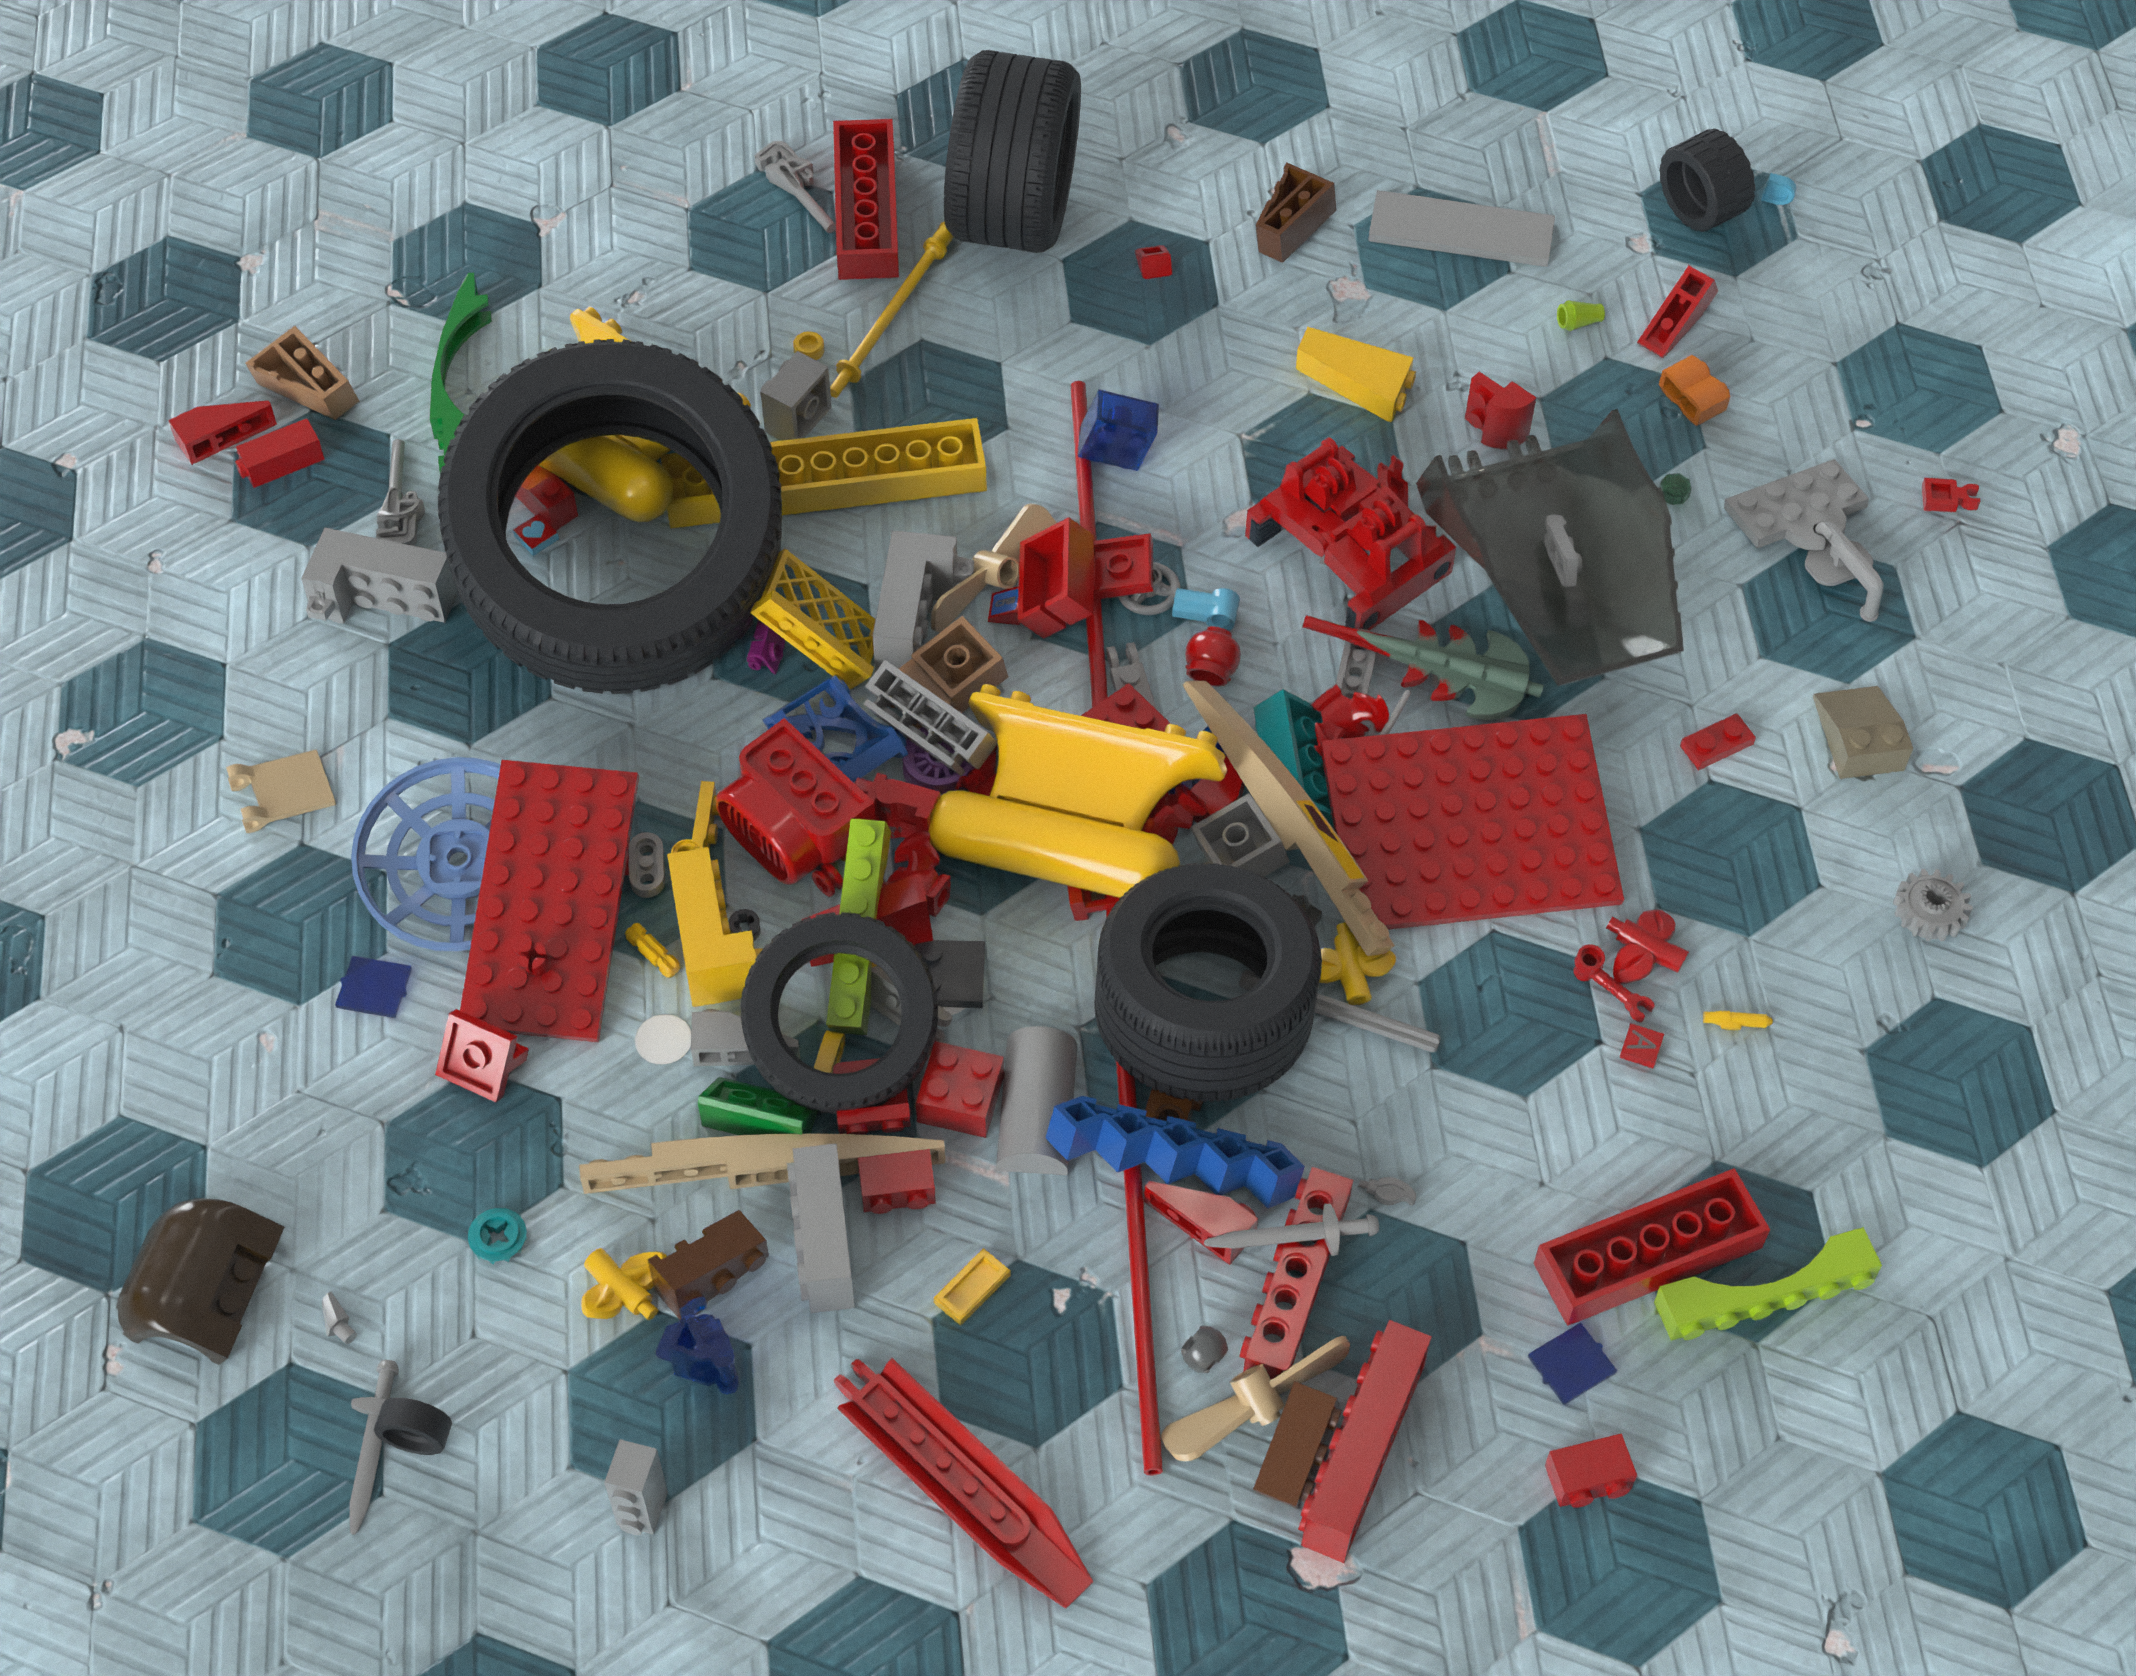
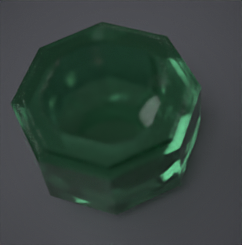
(1675, 488)

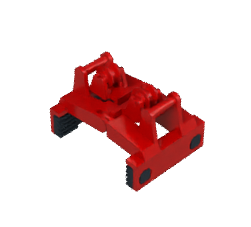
(1365, 519)

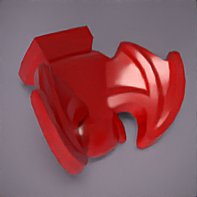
(1344, 716)
(1174, 812)
(922, 859)

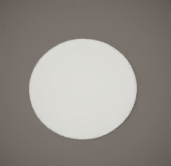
(663, 1039)

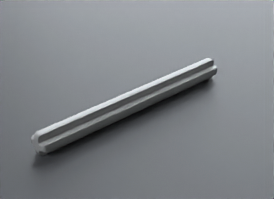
(1363, 1019)

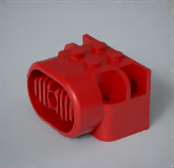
(791, 804)

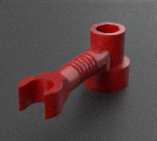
(1589, 966)

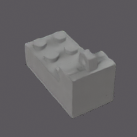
(915, 574)
(376, 575)

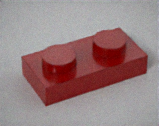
(1717, 741)

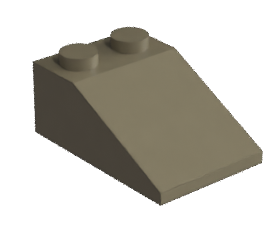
(1863, 732)

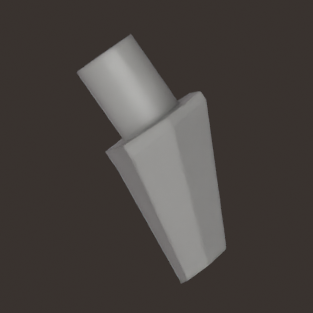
(336, 1319)

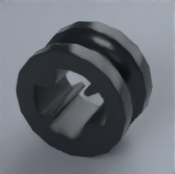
(748, 916)

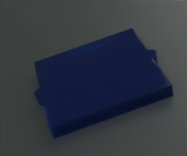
(373, 986)
(1572, 1363)

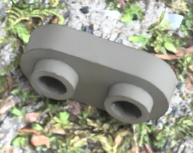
(646, 867)

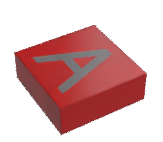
(1641, 1045)

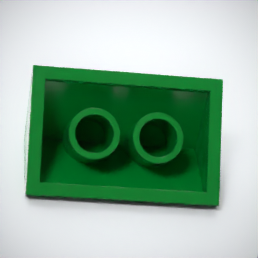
(751, 1110)

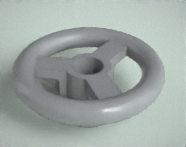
(1159, 588)

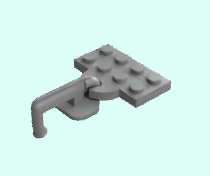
(1812, 514)

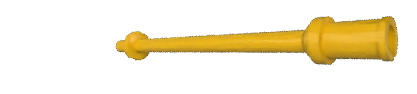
(935, 248)

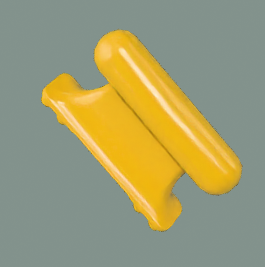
(615, 468)
(1070, 796)

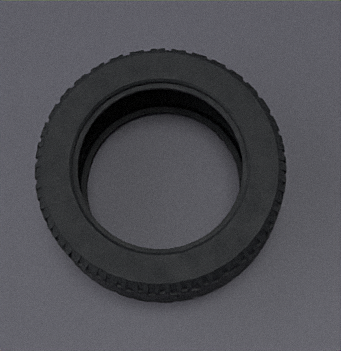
(586, 395)

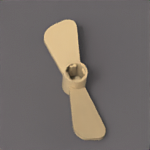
(992, 567)
(1255, 1399)

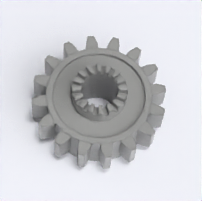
(1932, 905)

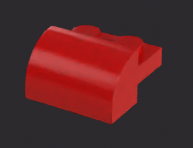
(1499, 411)

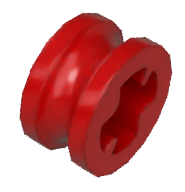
(827, 879)

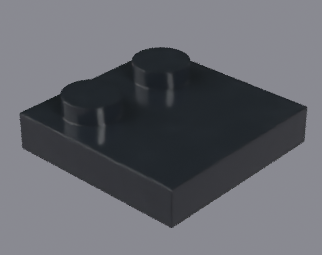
(956, 971)

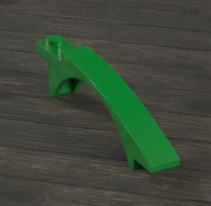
(459, 327)

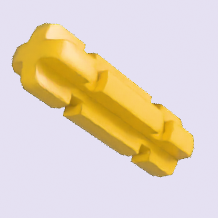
(652, 950)

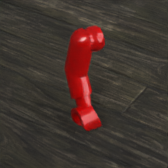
(977, 777)

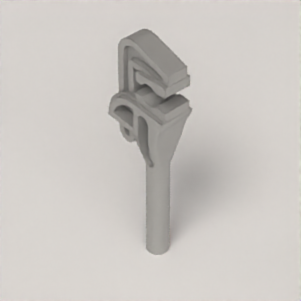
(790, 174)
(399, 510)

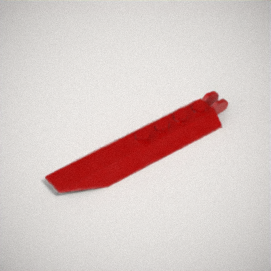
(964, 1479)

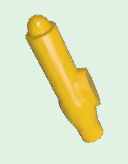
(1736, 1020)

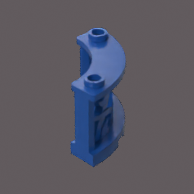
(874, 740)

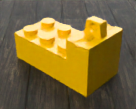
(712, 956)

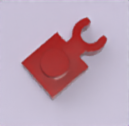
(1945, 495)

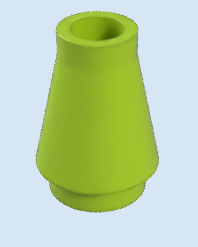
(1579, 314)

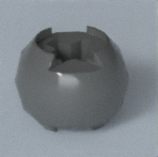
(1204, 1349)

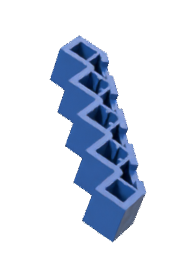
(1175, 1149)

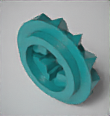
(496, 1221)

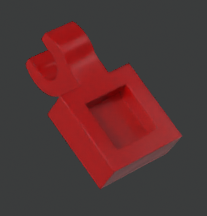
(1392, 478)

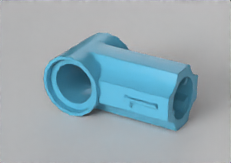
(1215, 609)

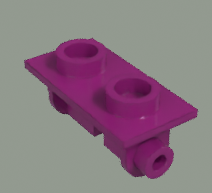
(766, 651)

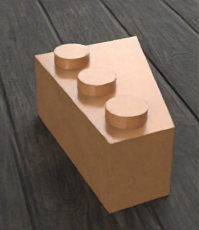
(302, 374)

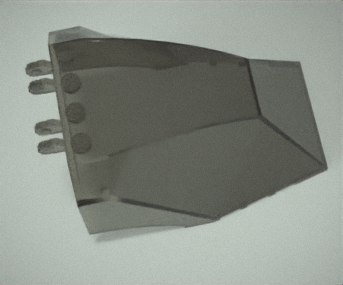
(1618, 523)

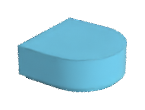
(1779, 190)

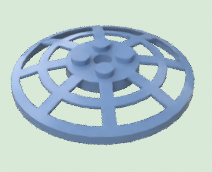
(432, 856)

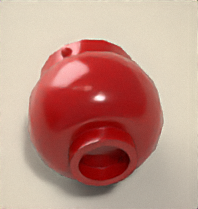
(1212, 656)

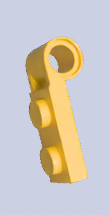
(704, 830)

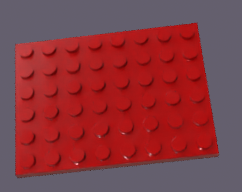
(1474, 820)

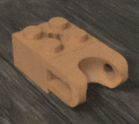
(956, 665)

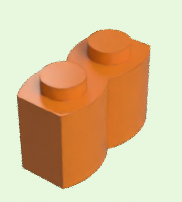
(1694, 390)

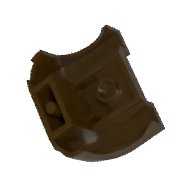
(197, 1275)

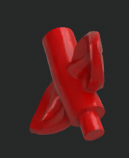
(1645, 946)

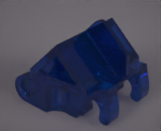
(700, 1349)

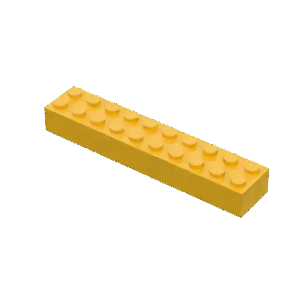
(851, 470)

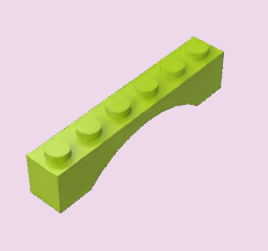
(861, 890)
(1699, 1305)

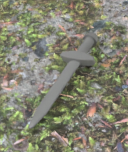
(1329, 1229)
(371, 1443)

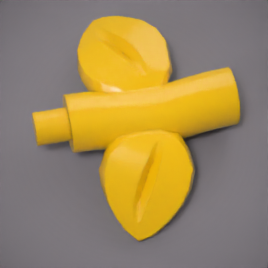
(1352, 964)
(619, 1286)

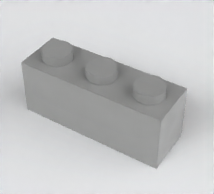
(636, 1487)

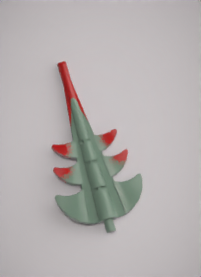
(1496, 677)

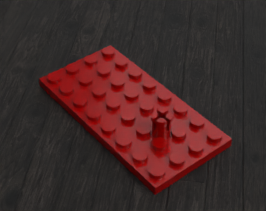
(550, 899)

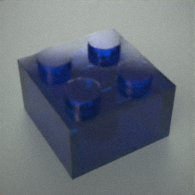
(1118, 430)

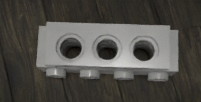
(931, 712)

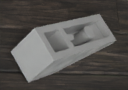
(720, 1041)

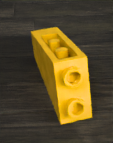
(1357, 371)

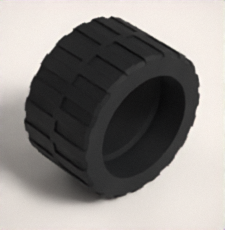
(1707, 180)

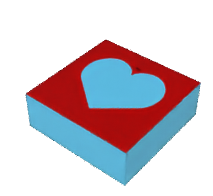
(536, 534)

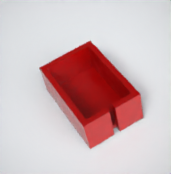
(1056, 578)

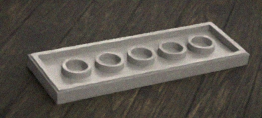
(1461, 228)

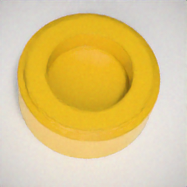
(809, 344)

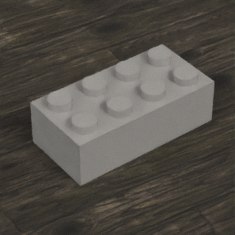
(820, 1228)

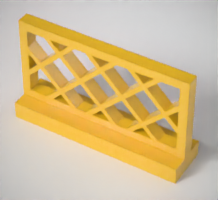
(810, 634)

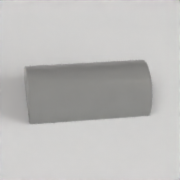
(1036, 1078)

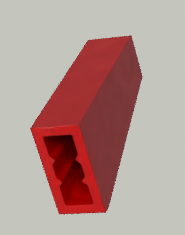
(899, 906)

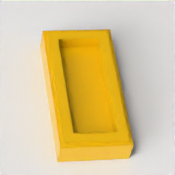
(972, 1286)

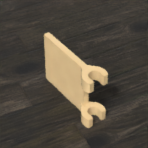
(282, 788)

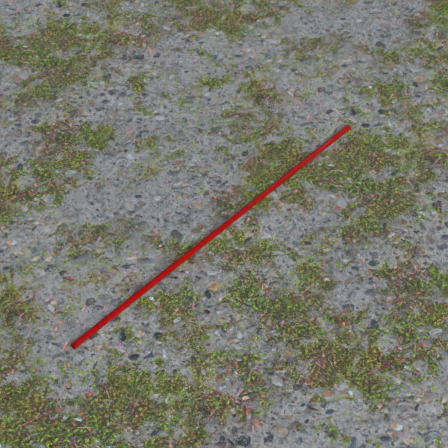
(1126, 1083)

